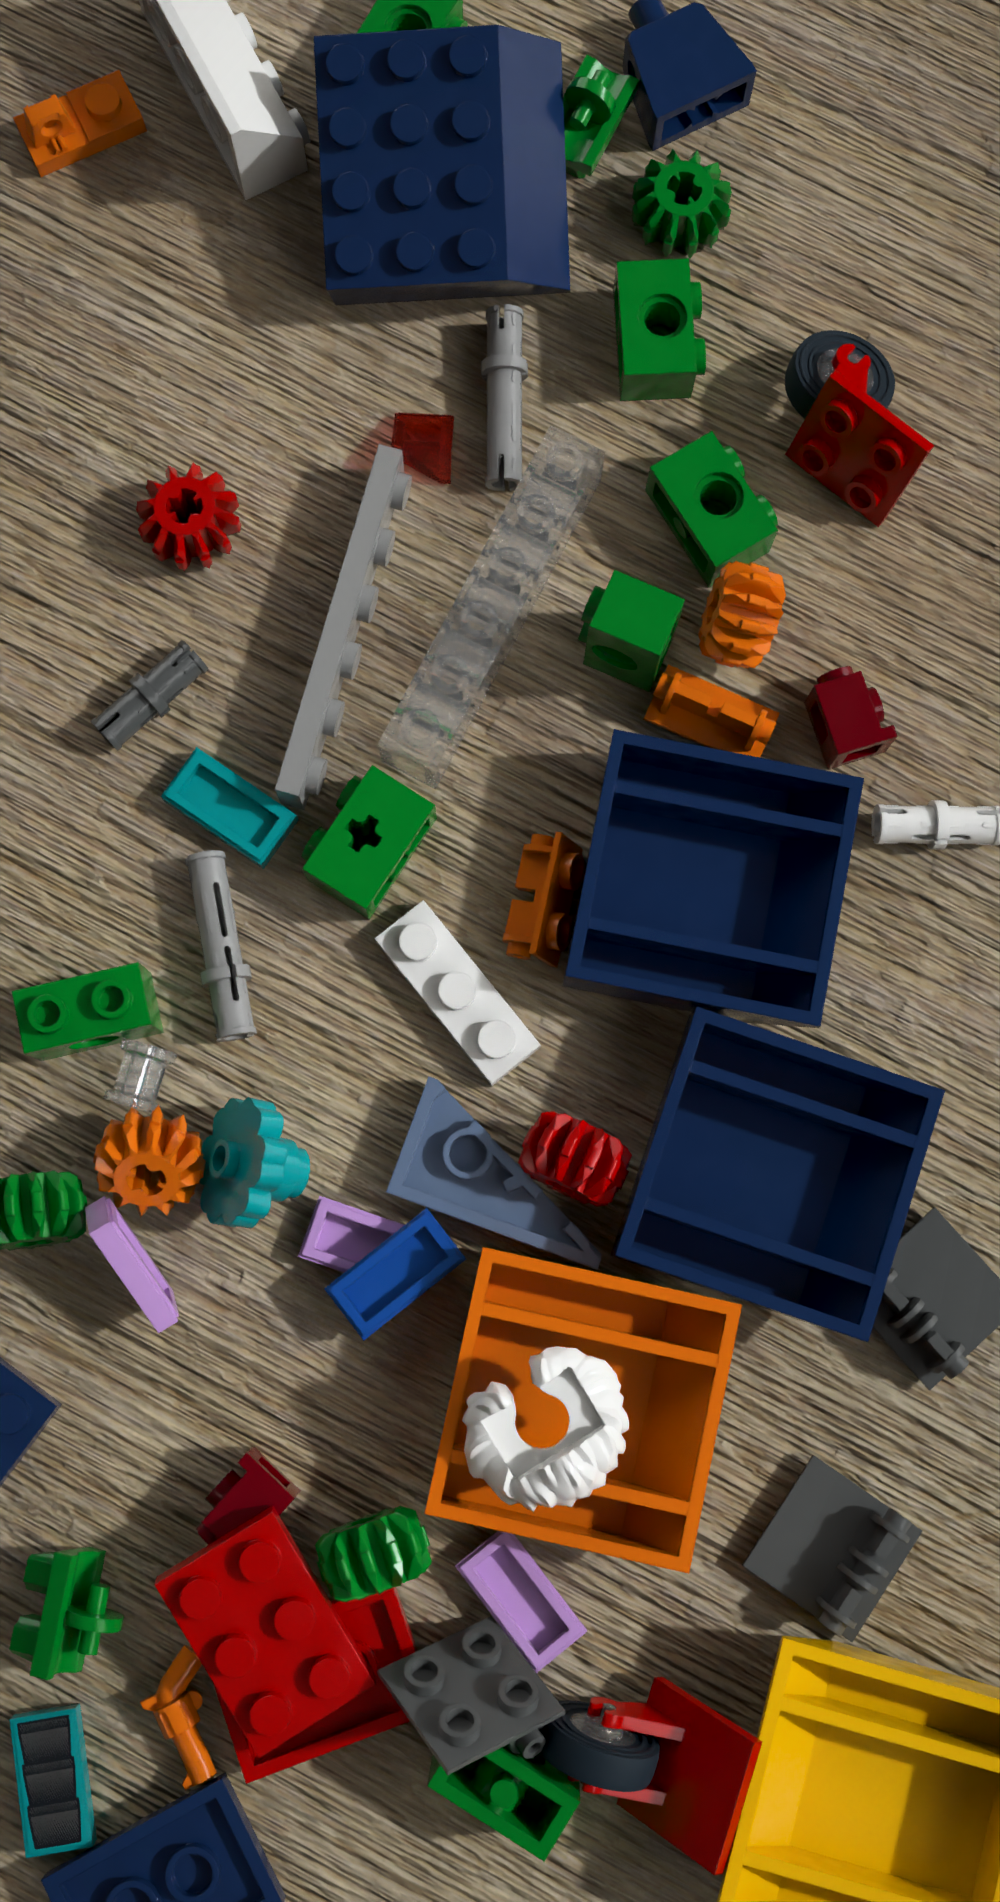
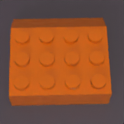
(673, 1374)

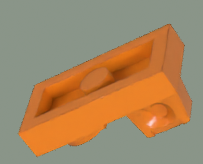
(79, 123)

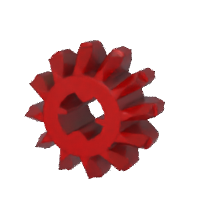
(174, 503)
(575, 1158)

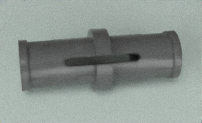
(149, 695)

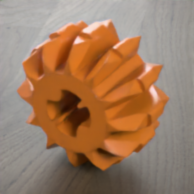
(742, 615)
(149, 1161)

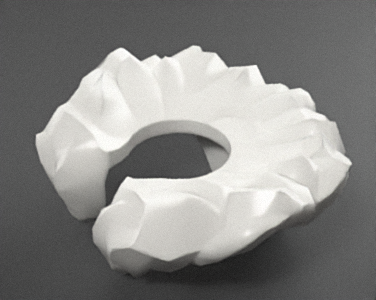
(572, 1465)

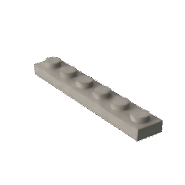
(337, 652)

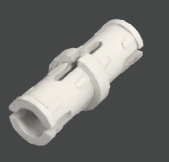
(936, 824)

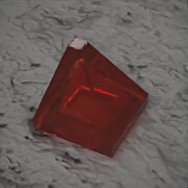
(426, 443)

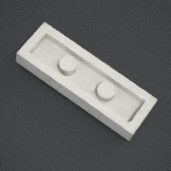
(457, 993)

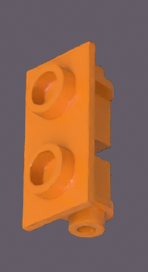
(710, 714)
(552, 871)

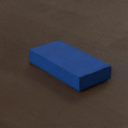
(395, 1274)

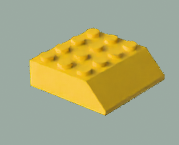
(869, 1784)

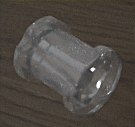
(140, 1075)

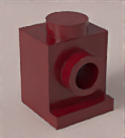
(847, 718)
(242, 1498)

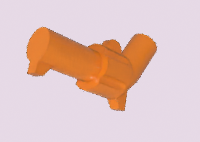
(178, 1715)

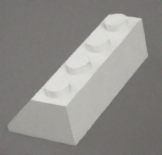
(231, 90)

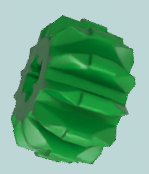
(684, 183)
(41, 1209)
(373, 1554)

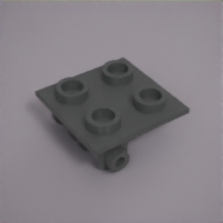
(937, 1301)
(832, 1548)
(472, 1696)

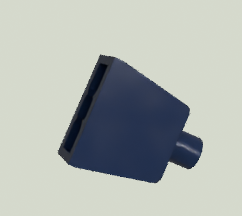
(684, 69)

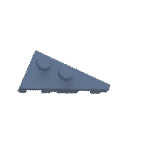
(464, 1173)

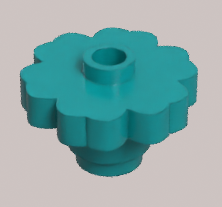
(249, 1164)

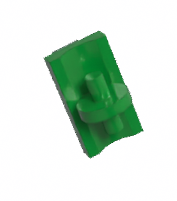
(592, 113)
(71, 1613)

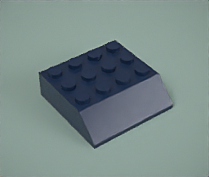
(442, 164)
(714, 882)
(778, 1174)

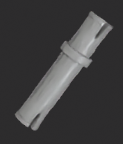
(504, 373)
(220, 945)

